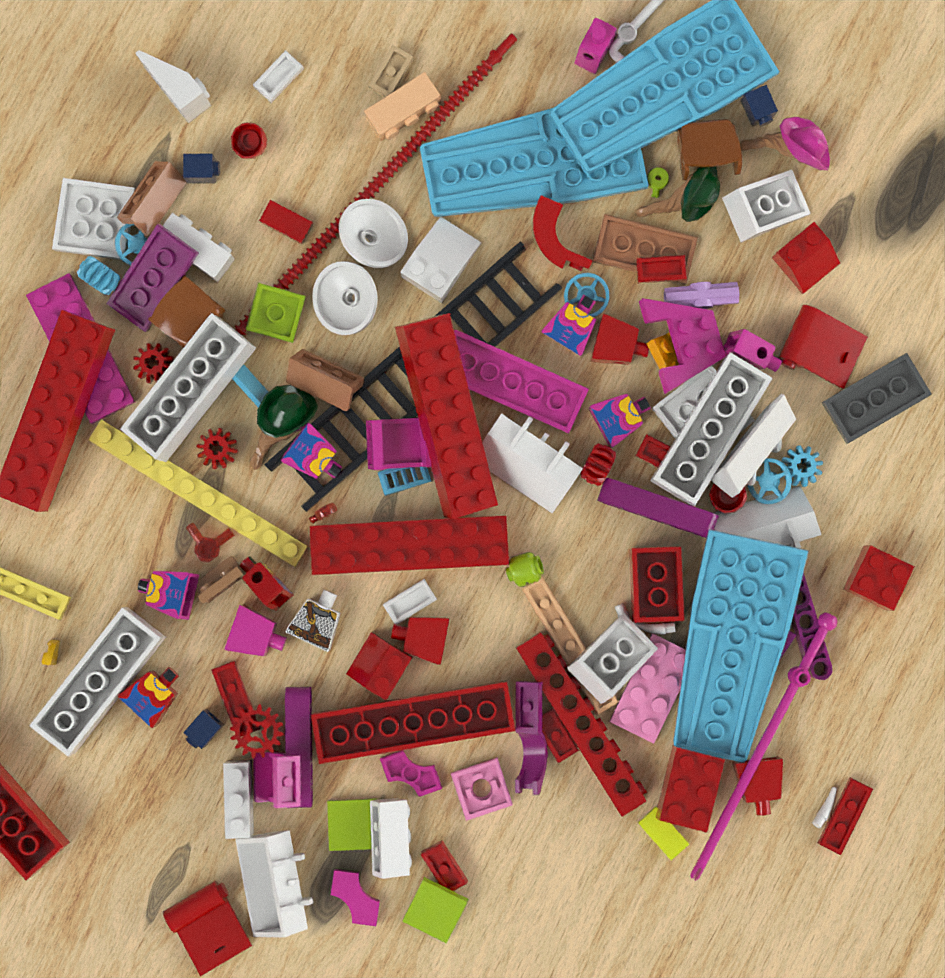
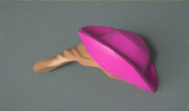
(798, 140)

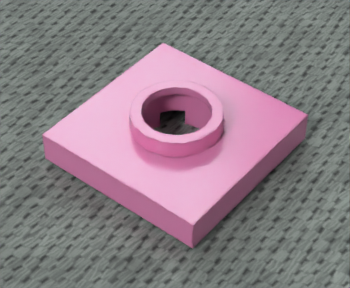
(476, 806)

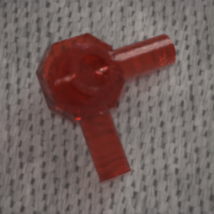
(208, 548)

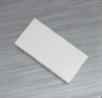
(278, 76)
(409, 601)

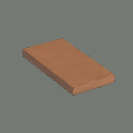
(626, 240)

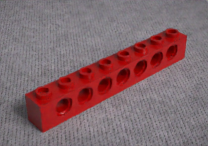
(624, 801)

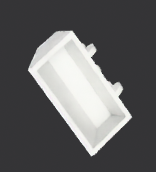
(754, 447)
(529, 462)
(778, 523)
(272, 884)

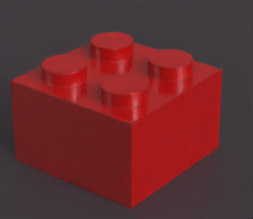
(878, 578)

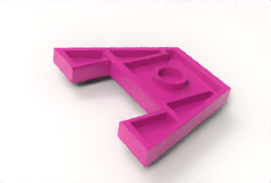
(693, 338)

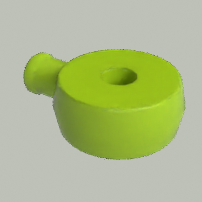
(657, 185)

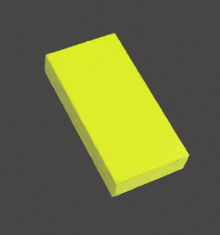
(663, 834)

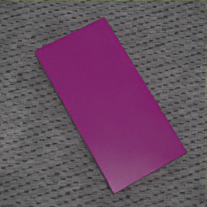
(151, 275)

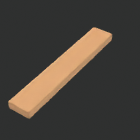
(560, 631)

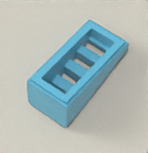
(398, 488)

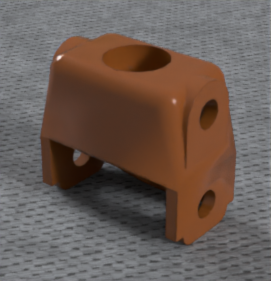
(708, 145)
(184, 311)

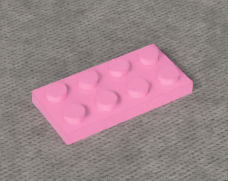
(651, 691)

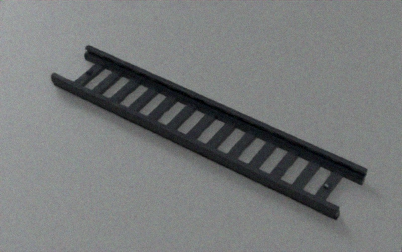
(378, 373)

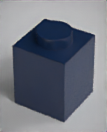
(759, 106)
(200, 168)
(203, 729)

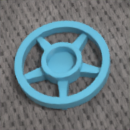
(134, 243)
(589, 291)
(770, 481)

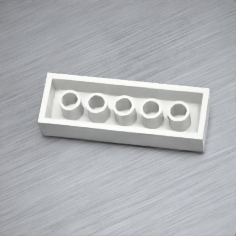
(188, 388)
(711, 429)
(97, 681)

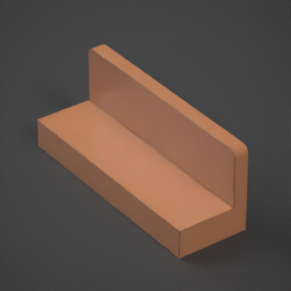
(152, 197)
(323, 379)

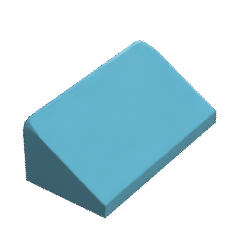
(250, 385)

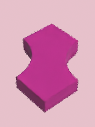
(400, 768)
(362, 906)

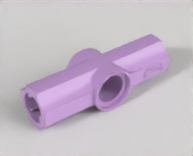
(703, 294)

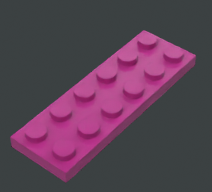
(520, 383)
(110, 390)

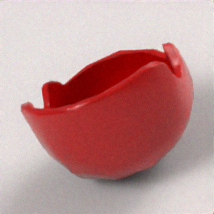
(248, 140)
(724, 503)

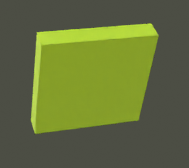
(275, 312)
(349, 824)
(435, 910)

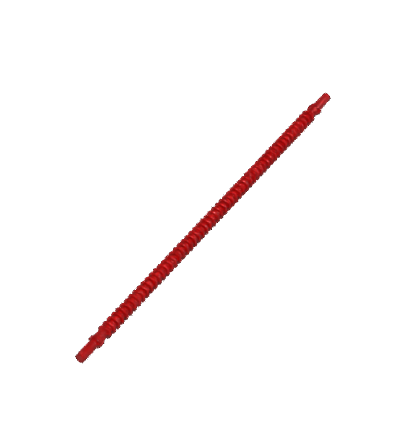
(494, 57)

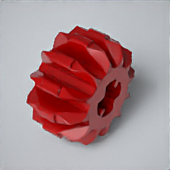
(152, 355)
(211, 455)
(598, 464)

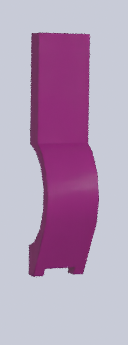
(529, 727)

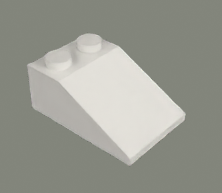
(184, 92)
(765, 205)
(440, 259)
(612, 658)

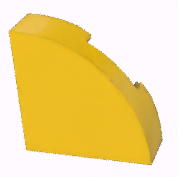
(51, 656)

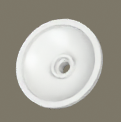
(380, 226)
(334, 298)

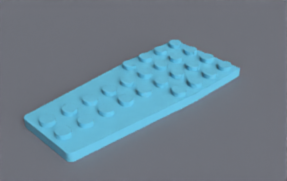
(664, 85)
(514, 165)
(735, 641)

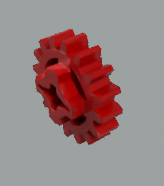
(247, 738)

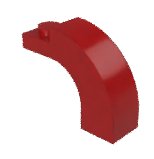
(545, 235)

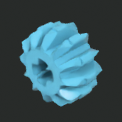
(98, 275)
(809, 472)

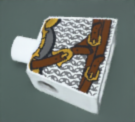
(316, 622)

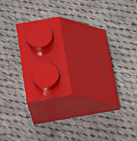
(807, 258)
(379, 666)

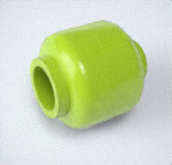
(525, 569)

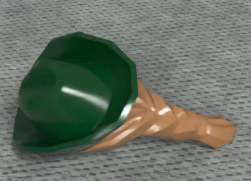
(692, 197)
(280, 417)

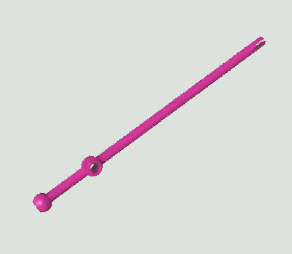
(798, 677)

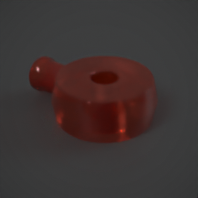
(323, 512)

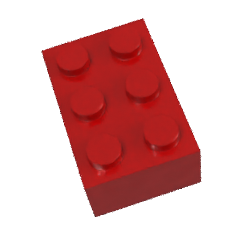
(656, 584)
(689, 789)

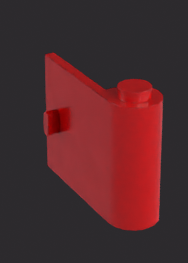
(822, 346)
(206, 925)

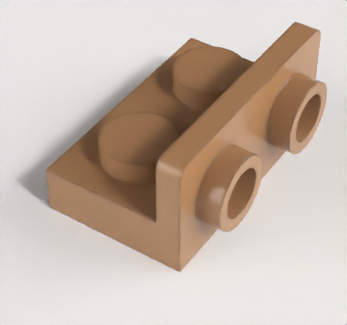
(219, 580)

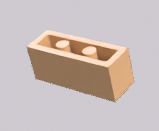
(403, 107)

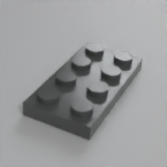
(876, 398)

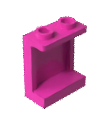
(396, 444)
(277, 779)

